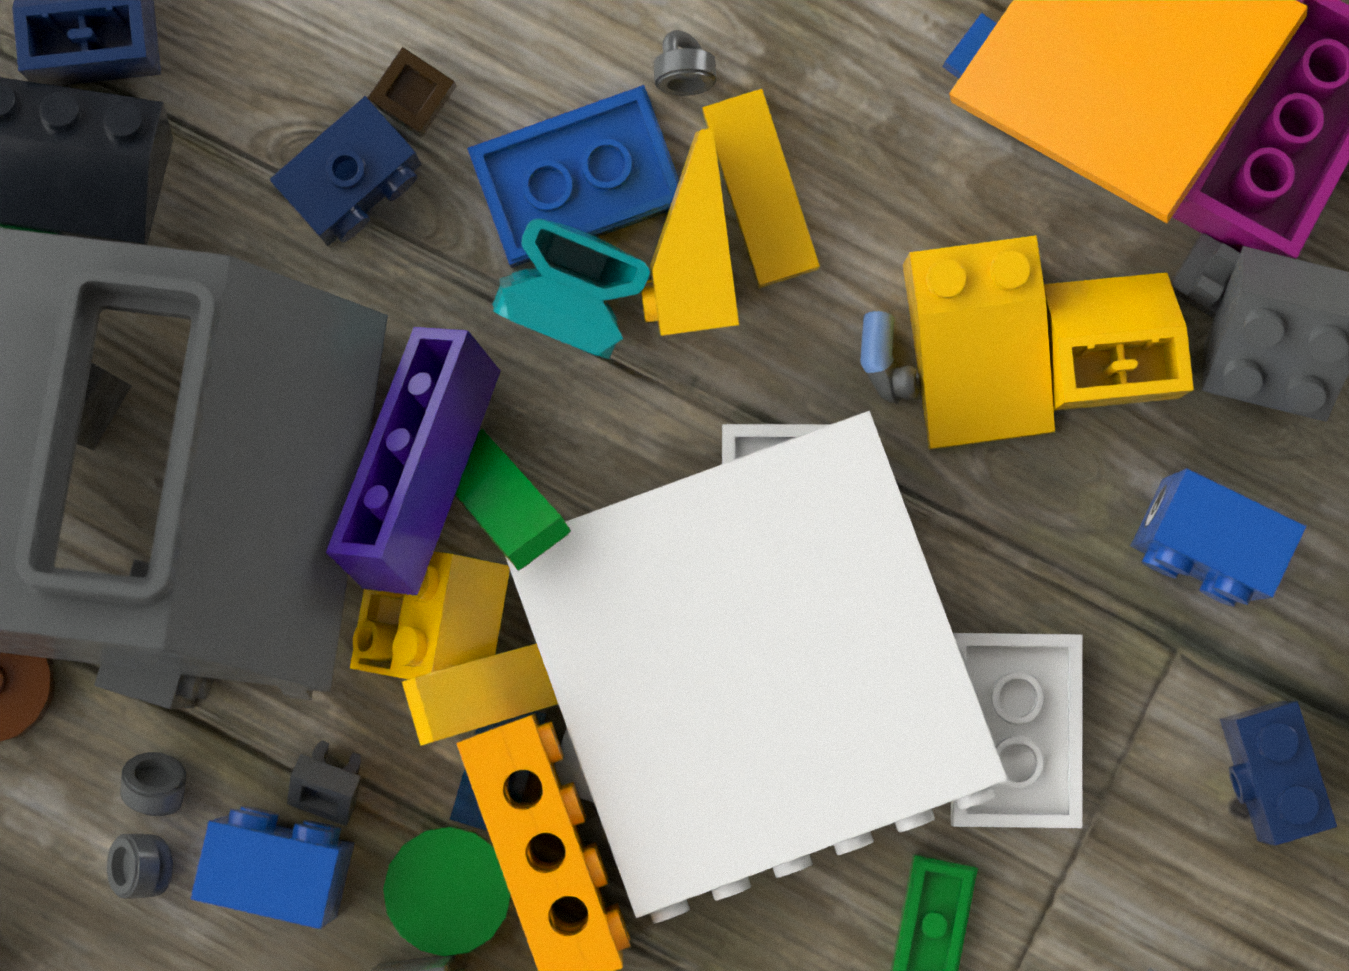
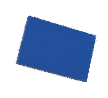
(578, 169)

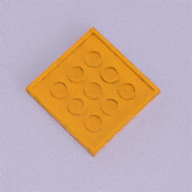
(1127, 86)

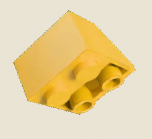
(1116, 342)
(441, 627)

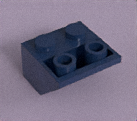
(85, 40)

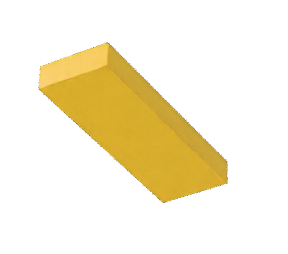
(761, 188)
(478, 693)

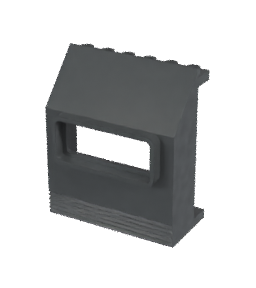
(253, 476)

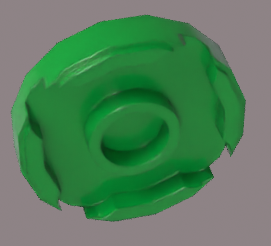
(446, 891)

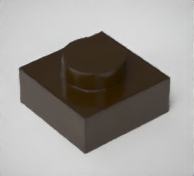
(412, 92)

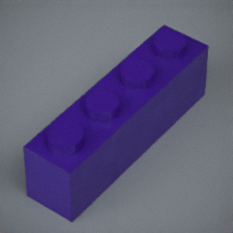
(414, 461)

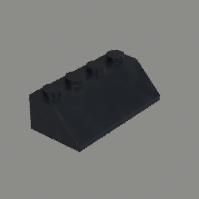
(81, 161)

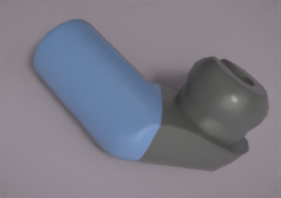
(879, 364)

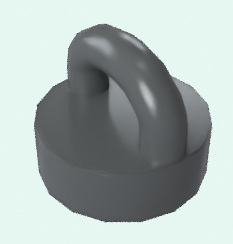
(685, 69)
(153, 784)
(139, 866)

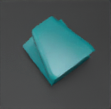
(570, 287)

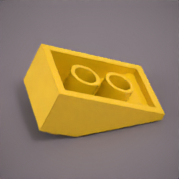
(692, 258)
(981, 341)

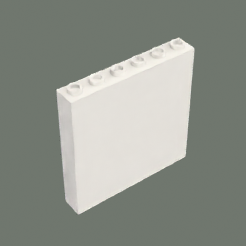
(757, 668)

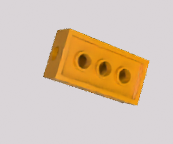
(533, 884)

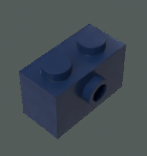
(348, 173)
(1277, 773)

